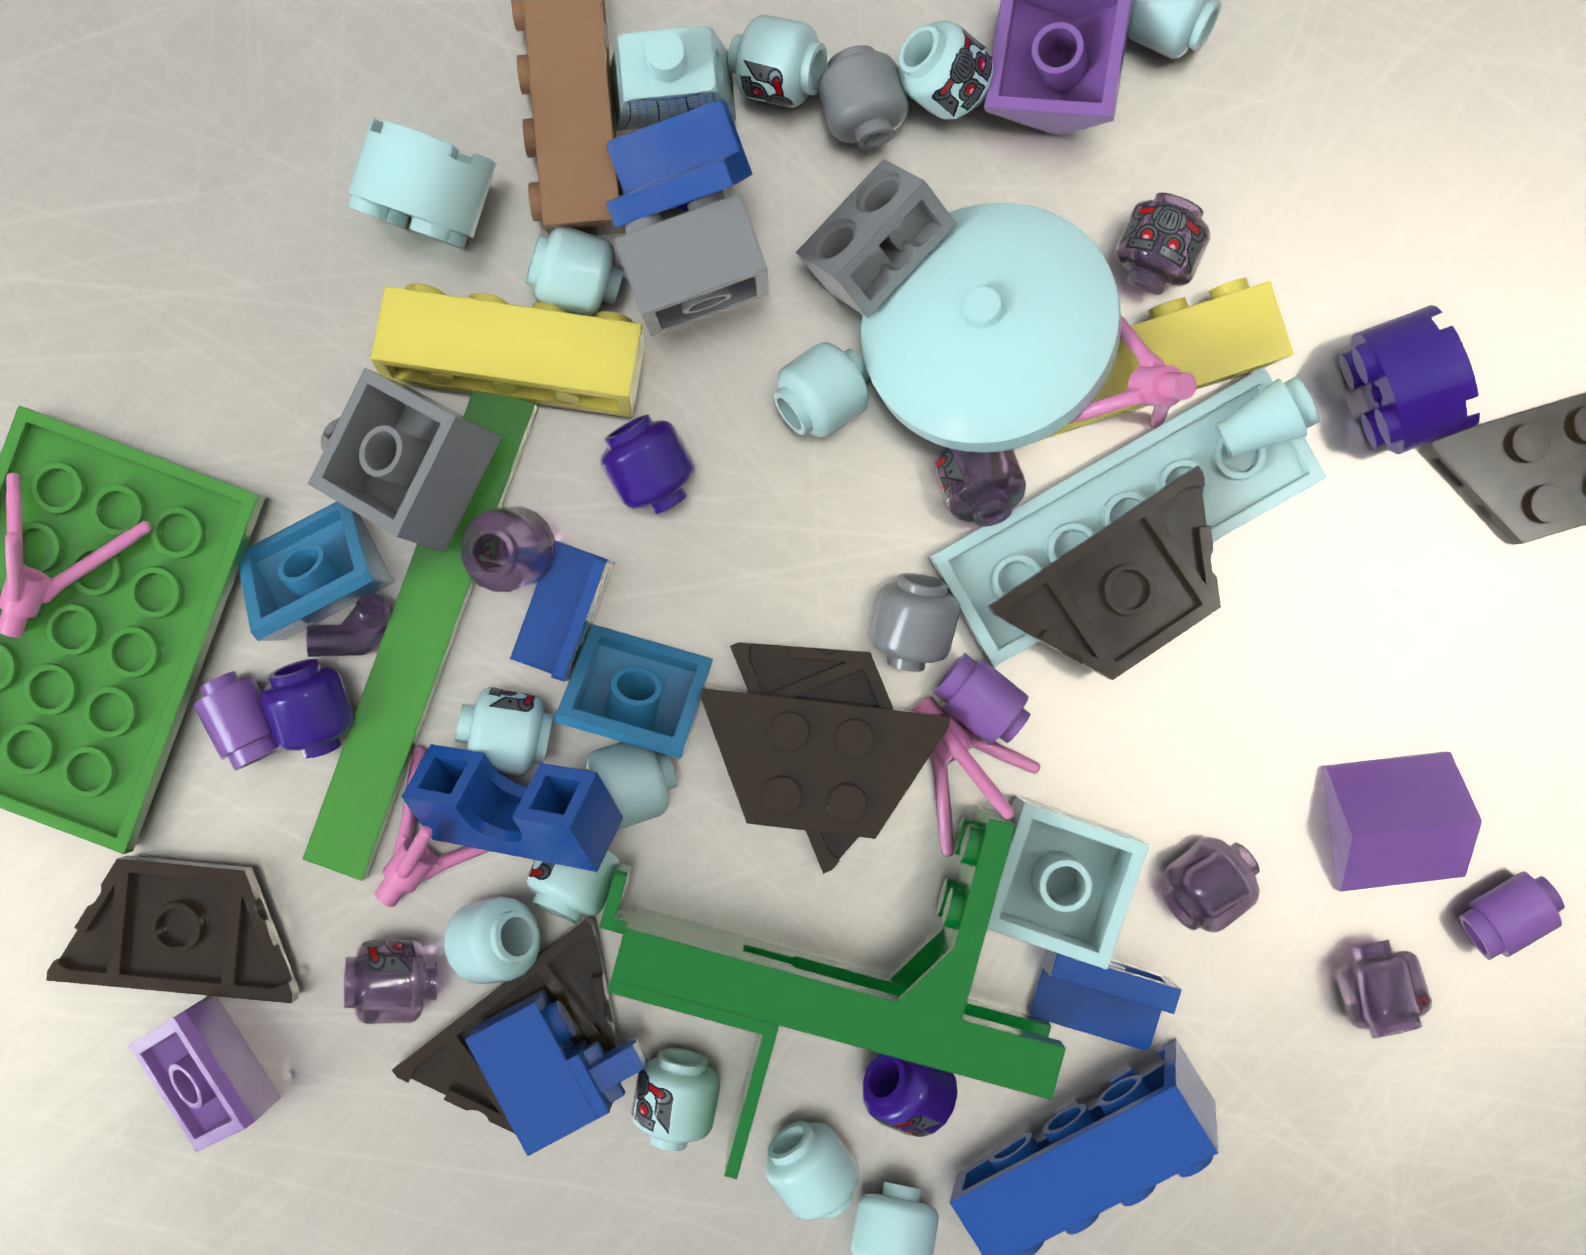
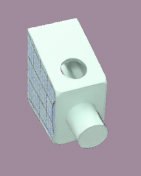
(667, 74)

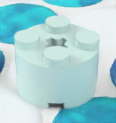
(421, 178)

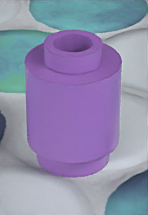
(983, 700)
(235, 719)
(1513, 915)

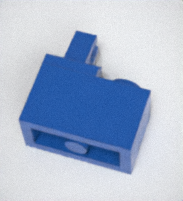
(543, 1077)

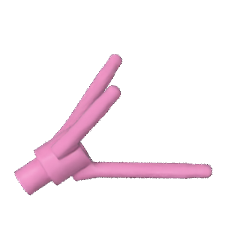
(1149, 384)
(29, 588)
(955, 746)
(411, 857)

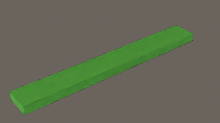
(410, 665)

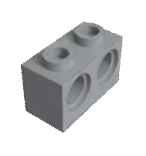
(876, 237)

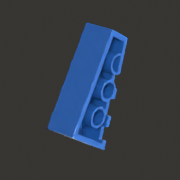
(1090, 1158)

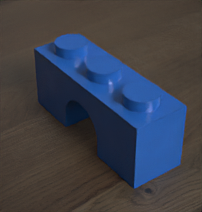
(556, 820)

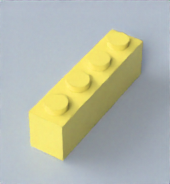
(1210, 340)
(509, 349)

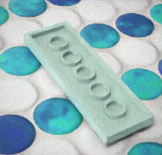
(1052, 523)

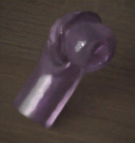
(356, 634)

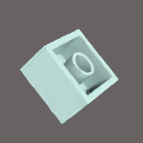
(1066, 883)

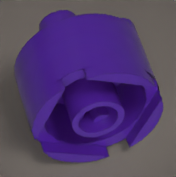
(1411, 381)

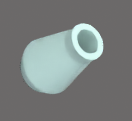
(1271, 417)

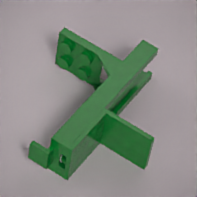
(911, 1015)

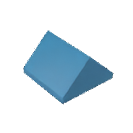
(309, 572)
(635, 691)

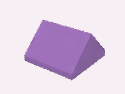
(1058, 62)
(1399, 820)
(206, 1073)

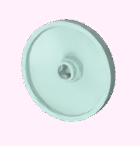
(996, 331)

